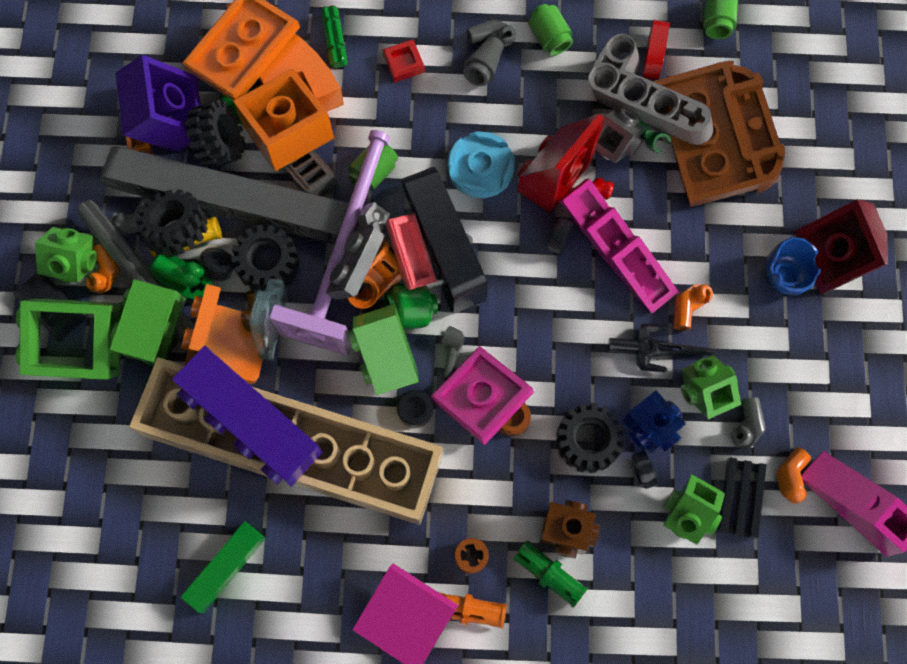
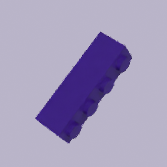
(247, 416)

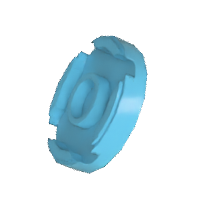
(481, 164)

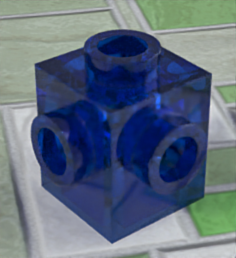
(653, 411)

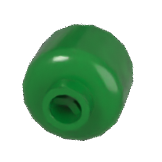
(413, 306)

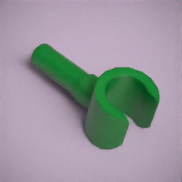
(652, 137)

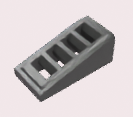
(319, 187)

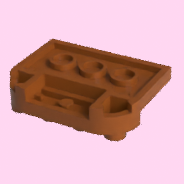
(744, 141)

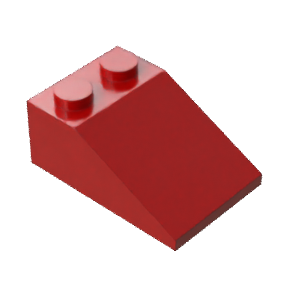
(560, 162)

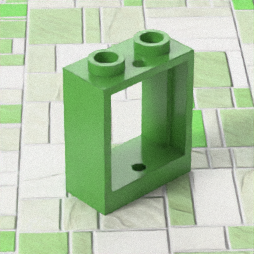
(28, 318)

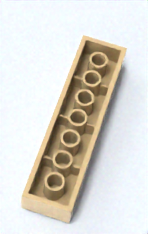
(357, 462)

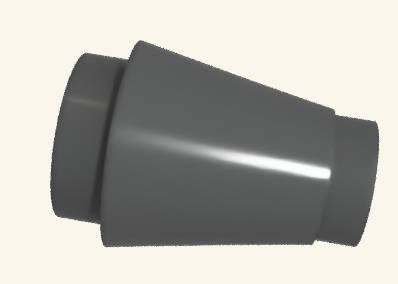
(482, 64)

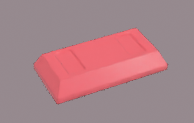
(410, 251)

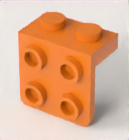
(223, 334)

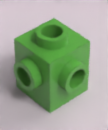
(65, 254)
(710, 386)
(694, 510)

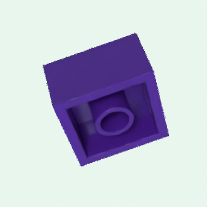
(156, 102)

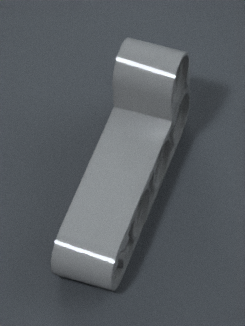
(654, 96)

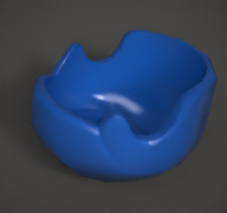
(792, 266)

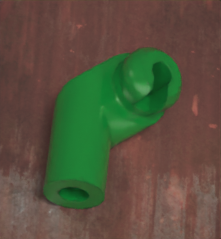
(174, 273)

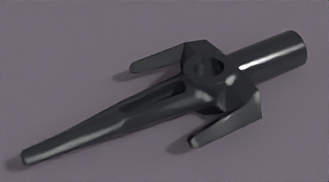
(646, 348)

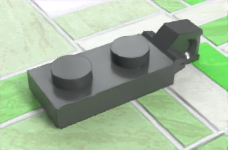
(359, 254)

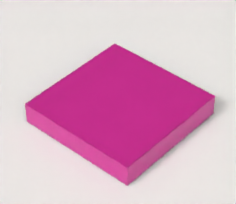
(482, 395)
(405, 617)

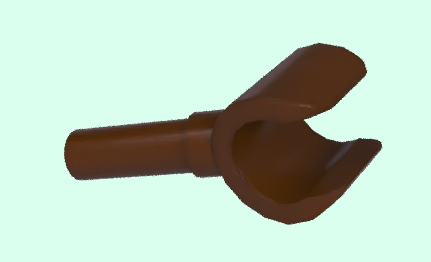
(246, 314)

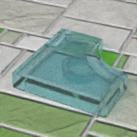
(262, 328)

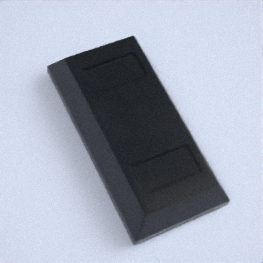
(57, 323)

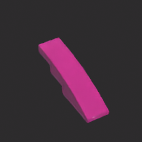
(619, 246)

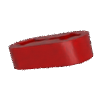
(655, 50)

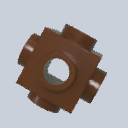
(555, 532)

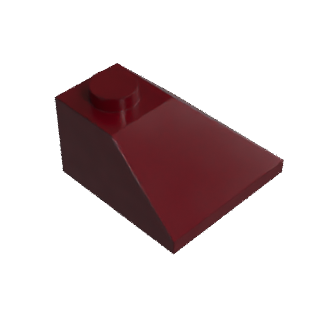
(848, 244)

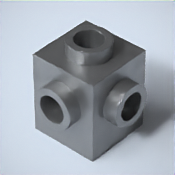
(611, 144)

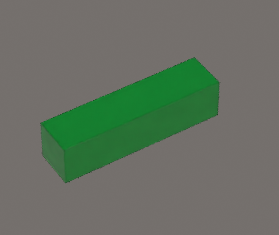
(223, 567)

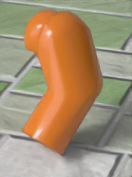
(106, 273)
(688, 302)
(790, 478)

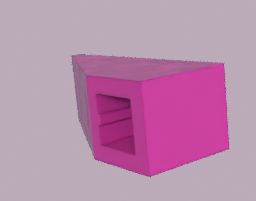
(860, 502)

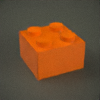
(284, 119)

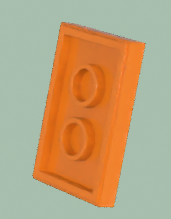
(241, 46)

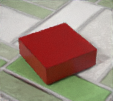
(403, 60)

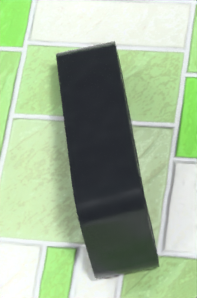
(446, 239)

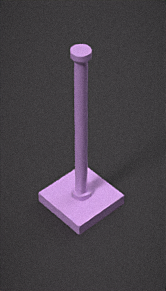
(313, 327)

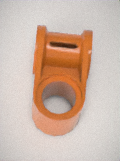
(379, 278)

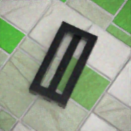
(756, 500)

